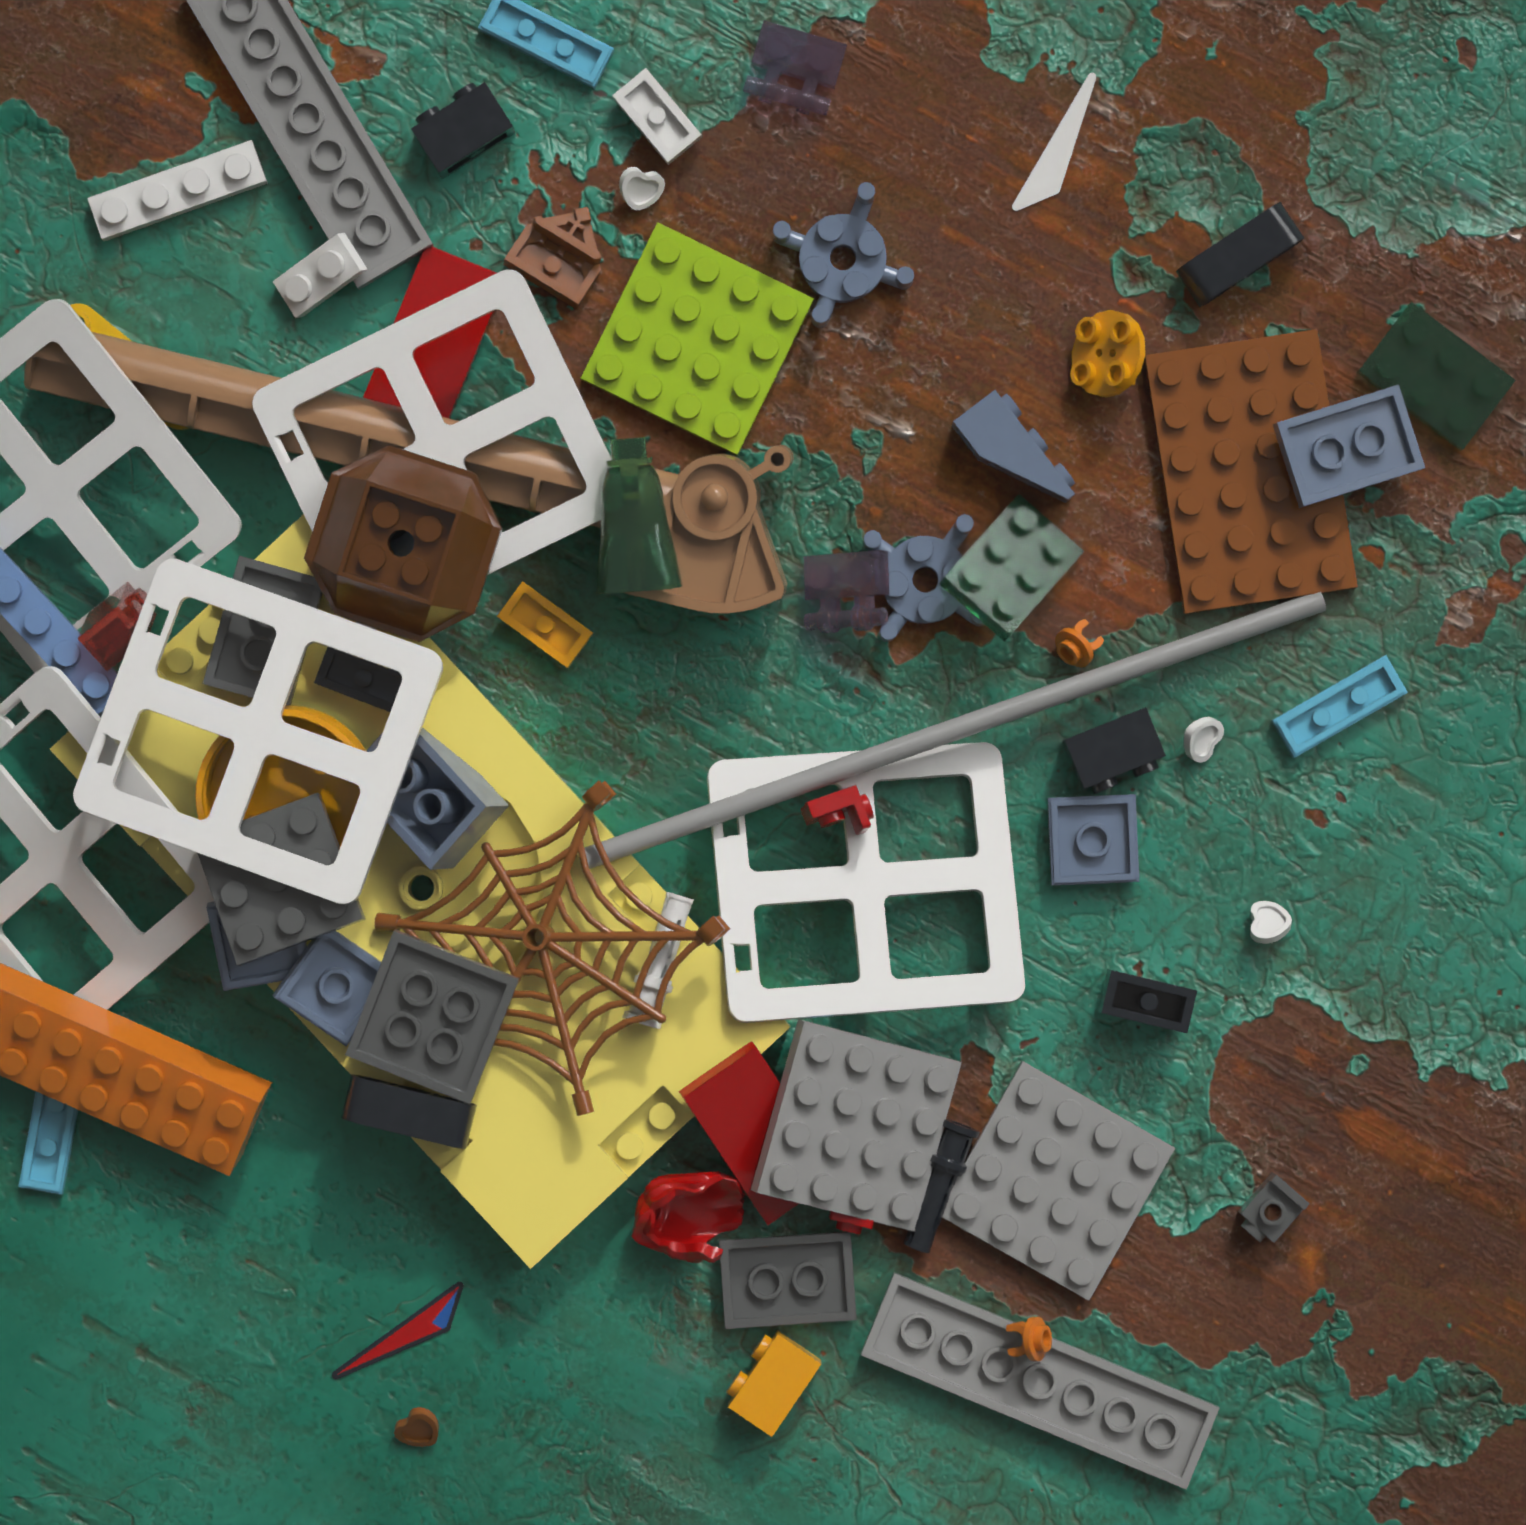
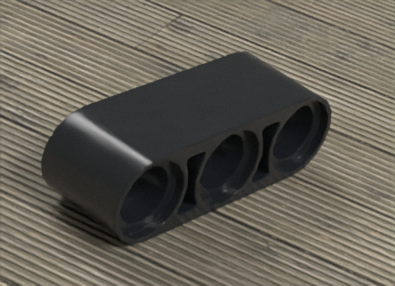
(1240, 254)
(408, 1111)

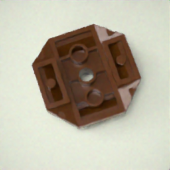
(451, 533)

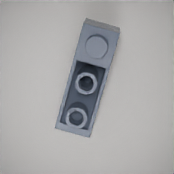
(1003, 443)

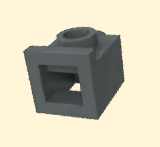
(1271, 1191)

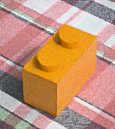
(773, 1382)

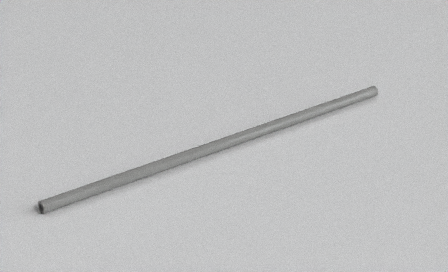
(957, 728)

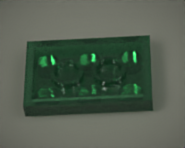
(1438, 375)
(1011, 567)

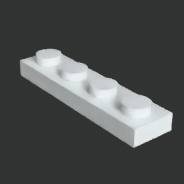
(177, 190)

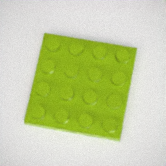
(697, 339)

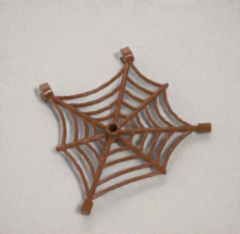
(594, 799)

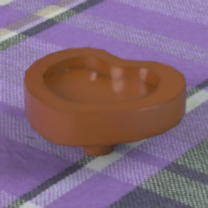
(418, 1428)

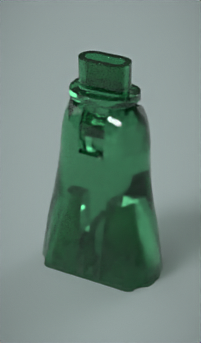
(635, 531)

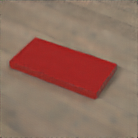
(449, 358)
(735, 1112)

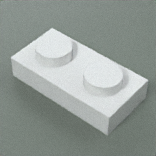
(657, 116)
(320, 275)

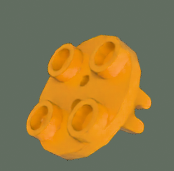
(1106, 373)

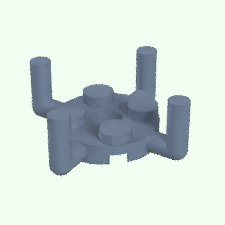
(843, 231)
(904, 561)

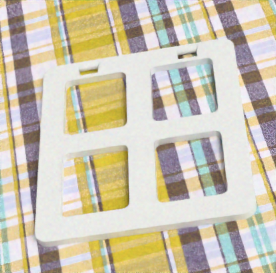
(392, 350)
(55, 489)
(260, 731)
(58, 854)
(866, 884)

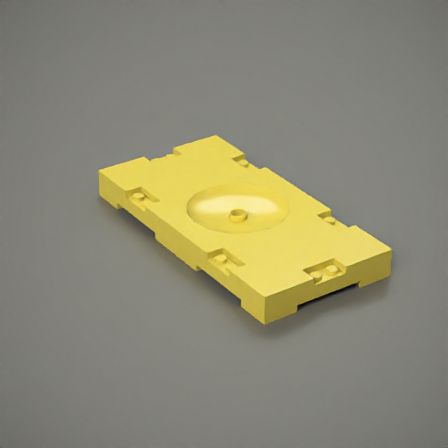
(528, 1154)

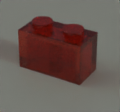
(111, 625)

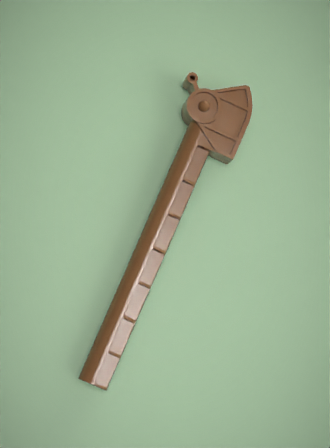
(710, 506)

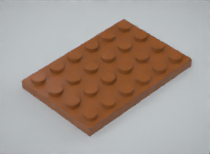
(1226, 479)

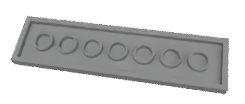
(314, 130)
(1062, 1394)

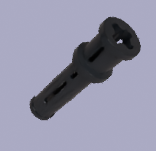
(946, 1168)

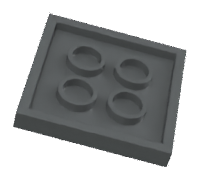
(266, 914)
(432, 1016)

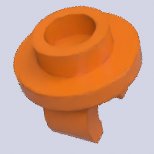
(1074, 647)
(1036, 1338)

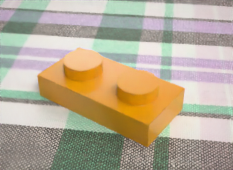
(545, 624)

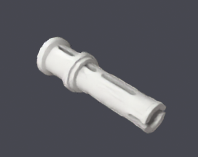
(675, 910)

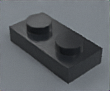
(359, 679)

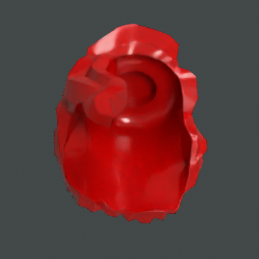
(686, 1212)

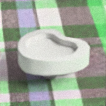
(640, 188)
(1202, 737)
(1269, 922)

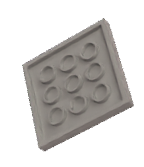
(855, 1125)
(1056, 1180)

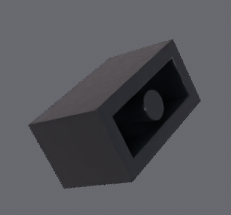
(462, 129)
(1113, 750)
(1147, 1001)

